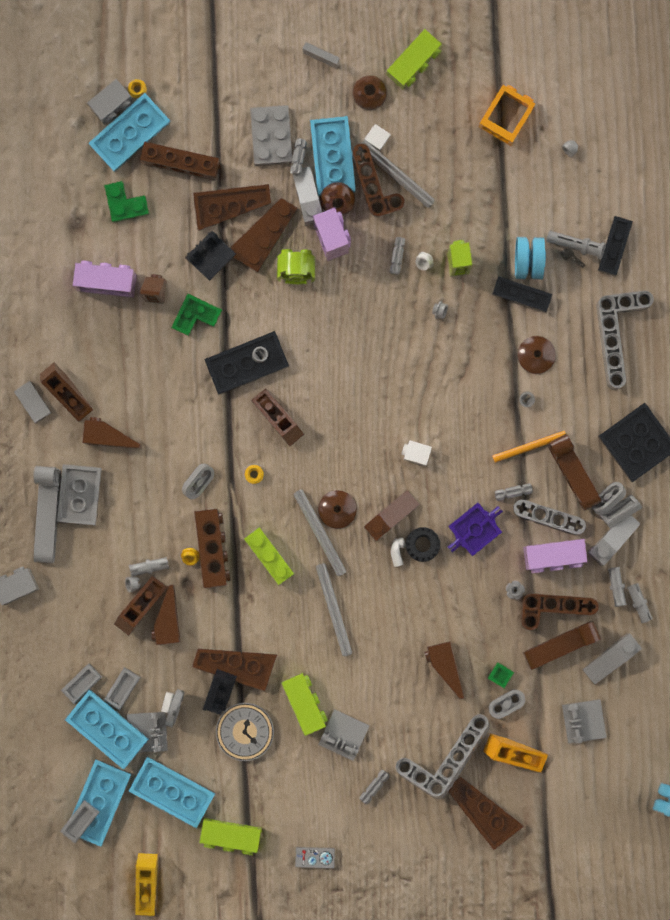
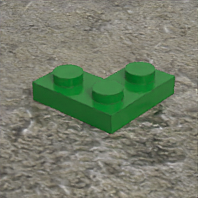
(124, 208)
(193, 310)

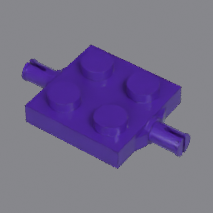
(475, 529)

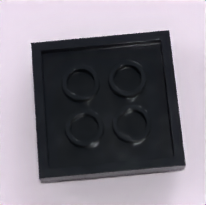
(637, 442)

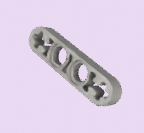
(548, 520)

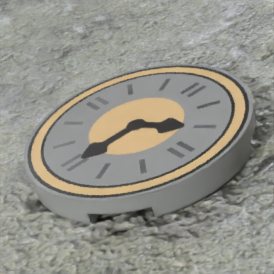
(244, 731)

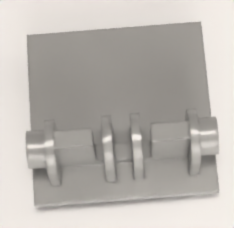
(584, 721)
(153, 727)
(343, 735)

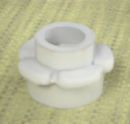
(424, 261)

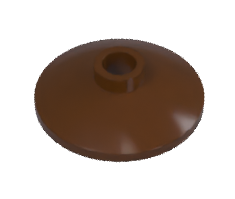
(529, 361)
(334, 519)

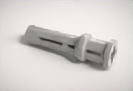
(584, 246)

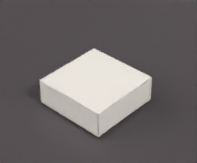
(377, 137)
(167, 701)

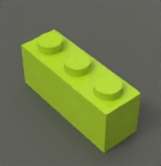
(414, 59)
(459, 258)
(269, 556)
(304, 703)
(230, 836)

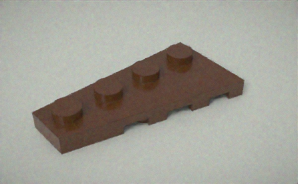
(224, 204)
(262, 237)
(249, 667)
(487, 817)

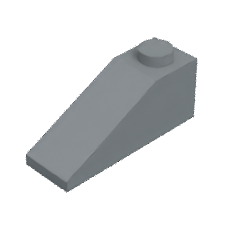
(307, 195)
(613, 540)
(612, 658)

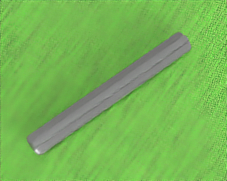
(399, 176)
(319, 532)
(333, 609)

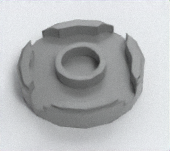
(174, 708)

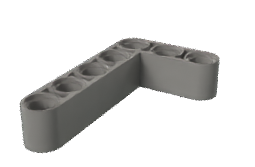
(614, 333)
(47, 510)
(449, 762)

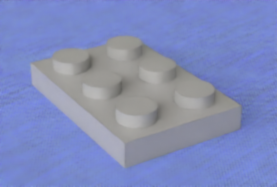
(271, 135)
(79, 494)

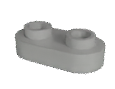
(198, 481)
(610, 497)
(506, 704)

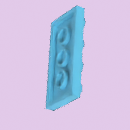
(129, 132)
(332, 152)
(106, 729)
(104, 792)
(172, 792)

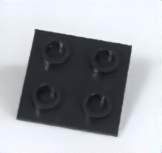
(210, 255)

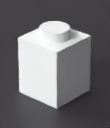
(416, 453)

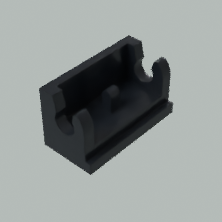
(219, 692)

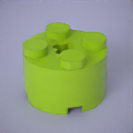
(296, 266)

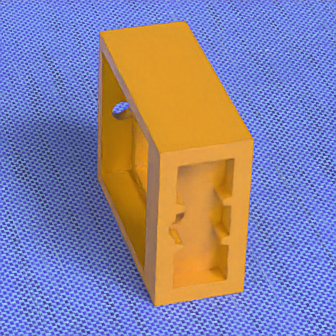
(497, 131)

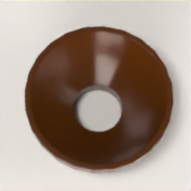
(369, 102)
(334, 191)

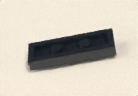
(615, 246)
(522, 294)

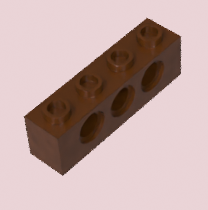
(180, 161)
(209, 578)

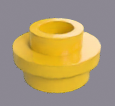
(137, 83)
(258, 469)
(190, 556)

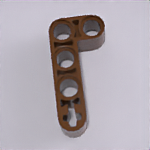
(373, 179)
(573, 471)
(559, 607)
(562, 645)

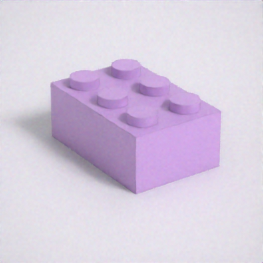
(331, 234)
(104, 279)
(555, 555)

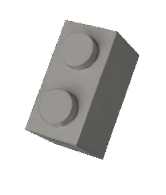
(110, 102)
(17, 585)

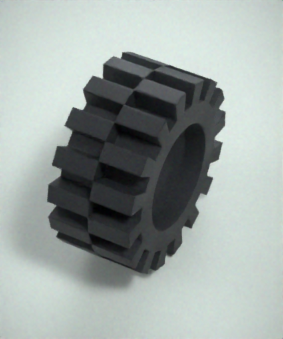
(431, 536)

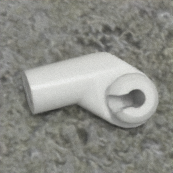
(395, 551)

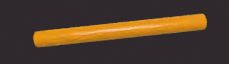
(526, 447)

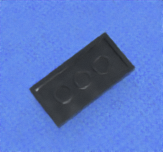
(236, 366)

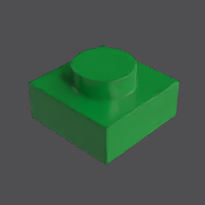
(500, 675)

